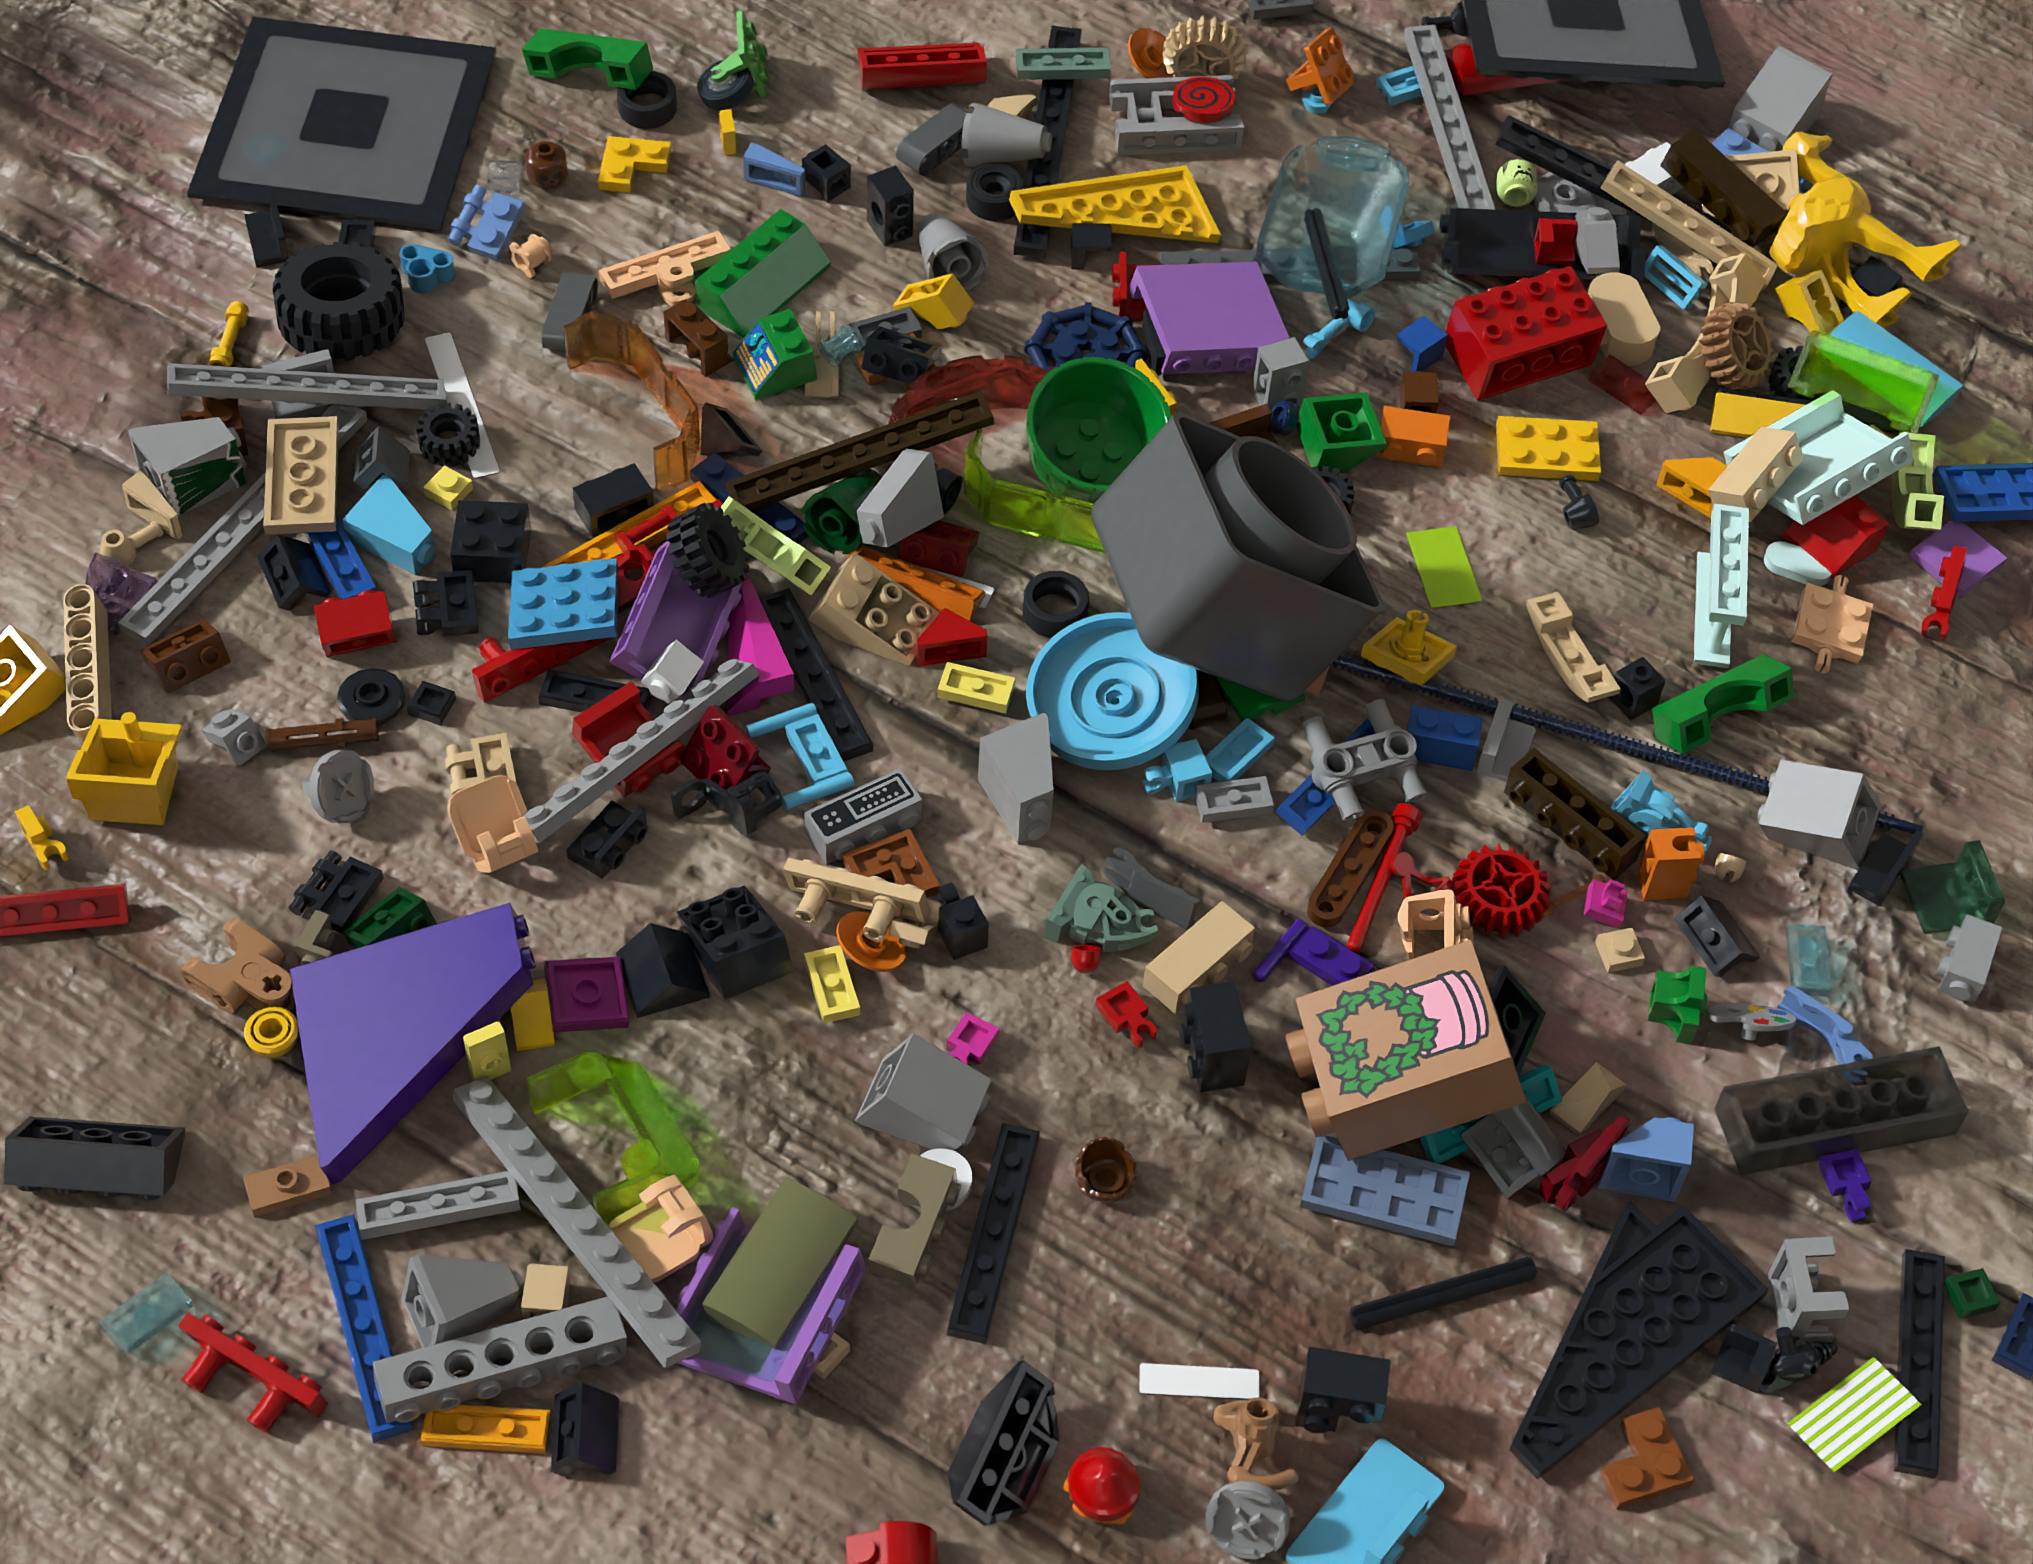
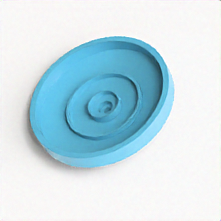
(1109, 694)

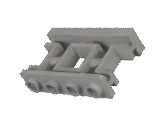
(1168, 133)

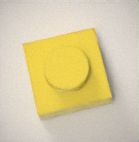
(448, 488)

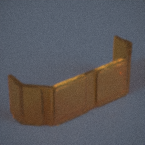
(622, 342)

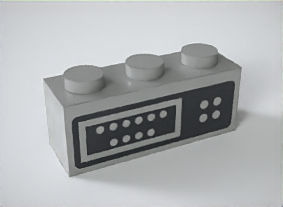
(863, 815)

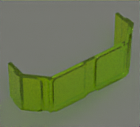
(1025, 507)

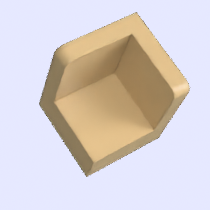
(545, 1289)

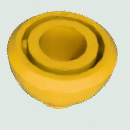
(271, 1032)

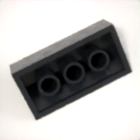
(93, 1157)

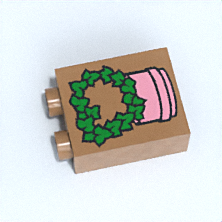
(1404, 1052)

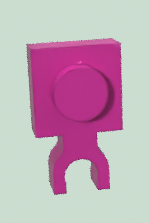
(972, 1039)

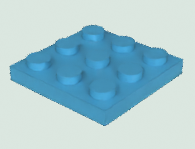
(563, 603)

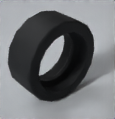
(649, 115)
(1054, 583)

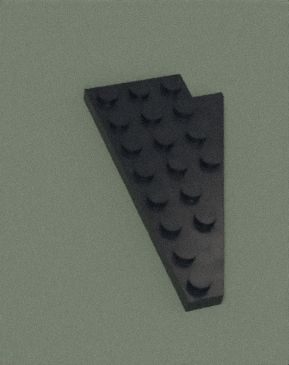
(1640, 1317)

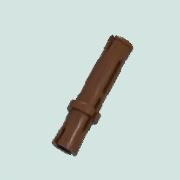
(279, 738)

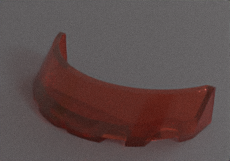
(1002, 381)

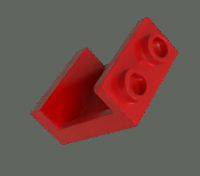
(616, 721)

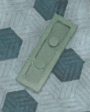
(1063, 63)

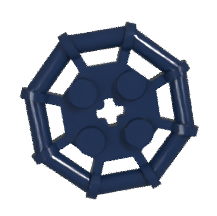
(1084, 336)

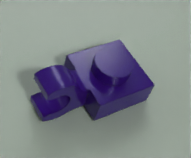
(1848, 1177)

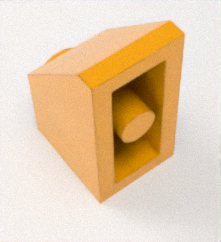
(1690, 480)

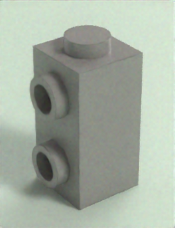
(1970, 958)

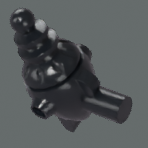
(1795, 1360)

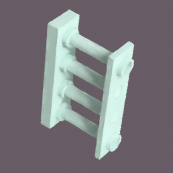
(1721, 585)

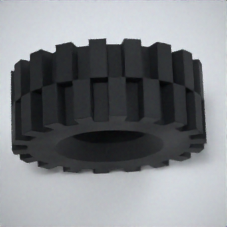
(707, 550)

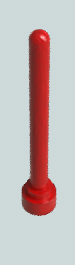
(1406, 821)

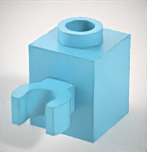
(1180, 770)

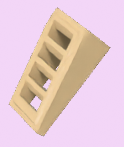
(149, 504)

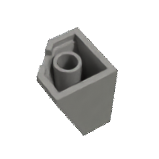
(902, 500)

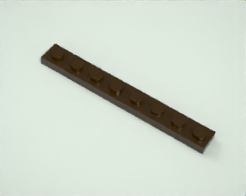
(860, 452)

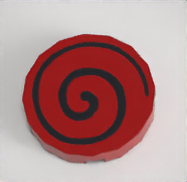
(1203, 99)

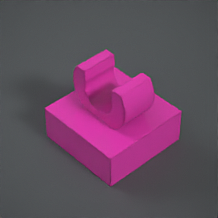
(1606, 902)

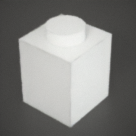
(672, 672)

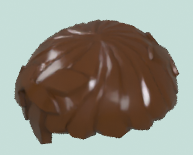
(1105, 1170)

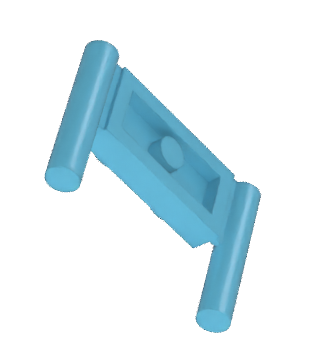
(814, 751)

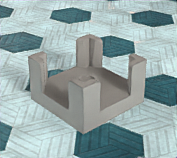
(1793, 1287)

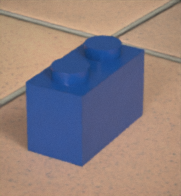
(1445, 737)

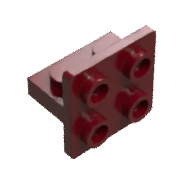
(722, 751)

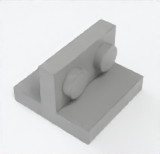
(311, 362)

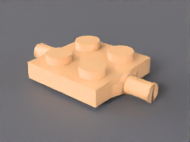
(1832, 623)

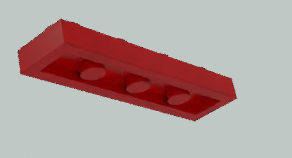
(64, 910)

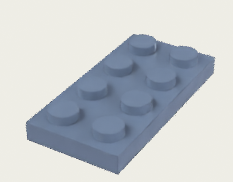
(1386, 1191)

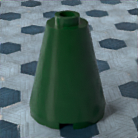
(833, 512)

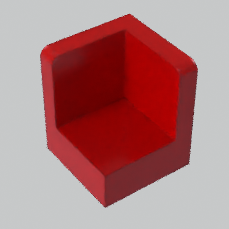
(1555, 242)

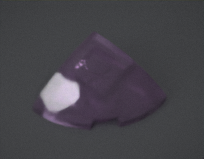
(117, 587)

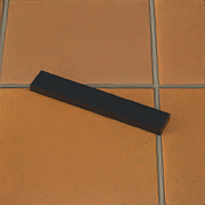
(816, 675)
(993, 1234)
(1920, 1362)

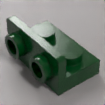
(393, 916)

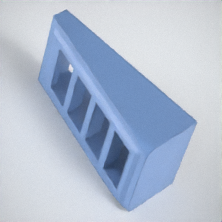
(765, 168)

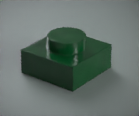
(1971, 1293)

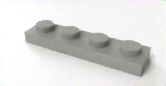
(437, 1204)

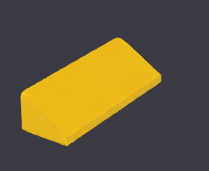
(1745, 415)

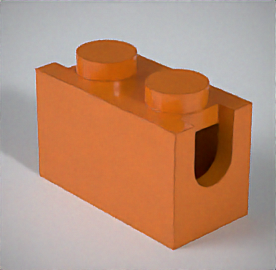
(1414, 436)
(1669, 863)

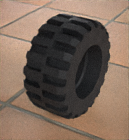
(339, 300)

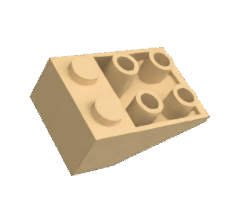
(872, 611)

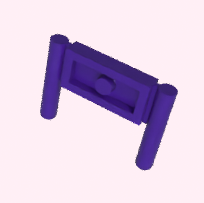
(1316, 954)

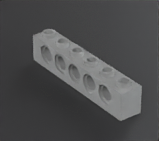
(477, 1352)

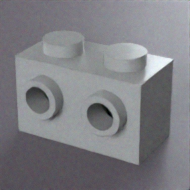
(1280, 373)

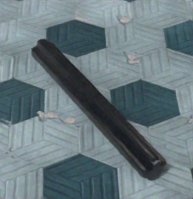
(1326, 264)
(1442, 1293)

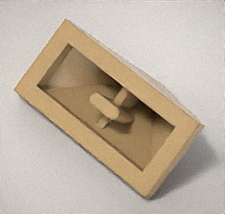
(1588, 1099)

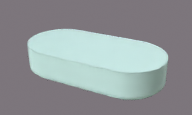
(1795, 563)

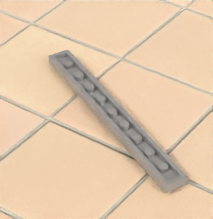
(215, 550)
(577, 1222)

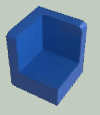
(1424, 341)

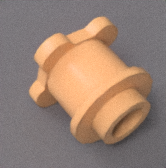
(531, 254)

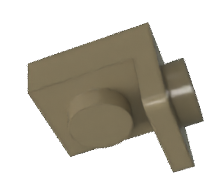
(315, 939)

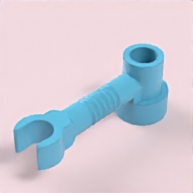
(1359, 317)

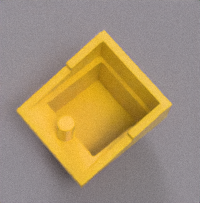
(126, 770)

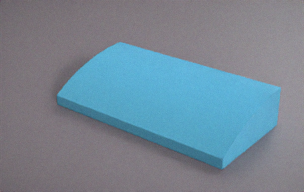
(1868, 334)

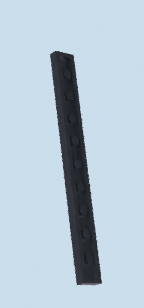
(1054, 114)

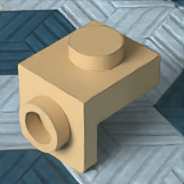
(916, 933)

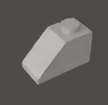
(1597, 241)

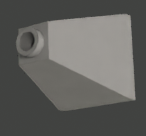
(457, 1296)

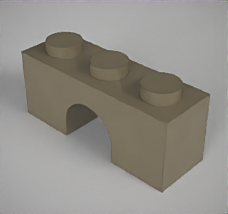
(904, 1253)

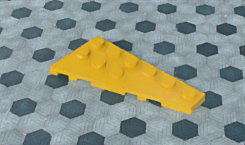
(1138, 203)

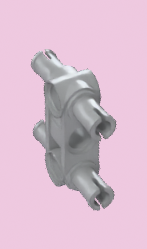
(1364, 760)

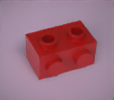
(354, 623)

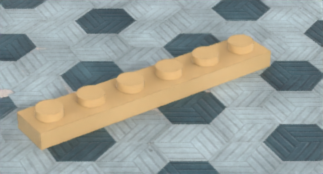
(1680, 219)

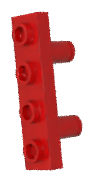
(513, 667)
(240, 1352)

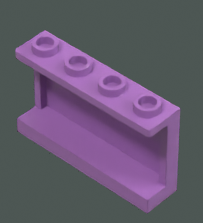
(672, 611)

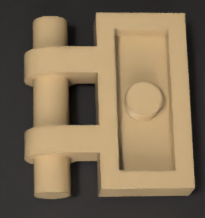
(488, 755)

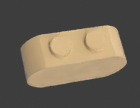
(1628, 317)

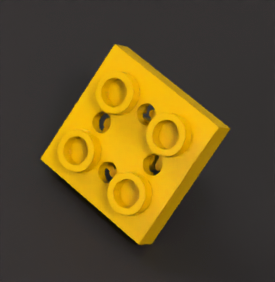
(1409, 649)

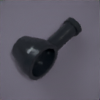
(1455, 22)
(1581, 510)

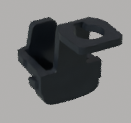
(735, 801)

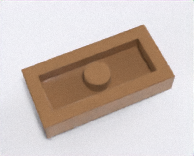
(286, 1186)

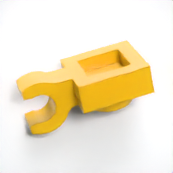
(36, 832)

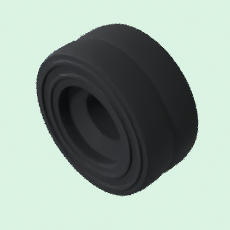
(992, 177)

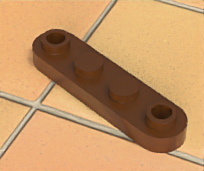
(1350, 868)

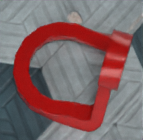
(1403, 865)

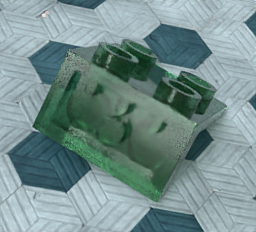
(1951, 890)

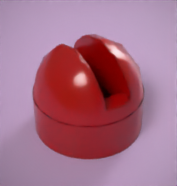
(1085, 957)

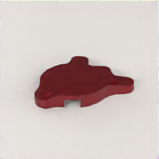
(1591, 1164)

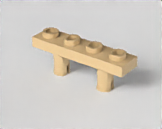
(841, 885)

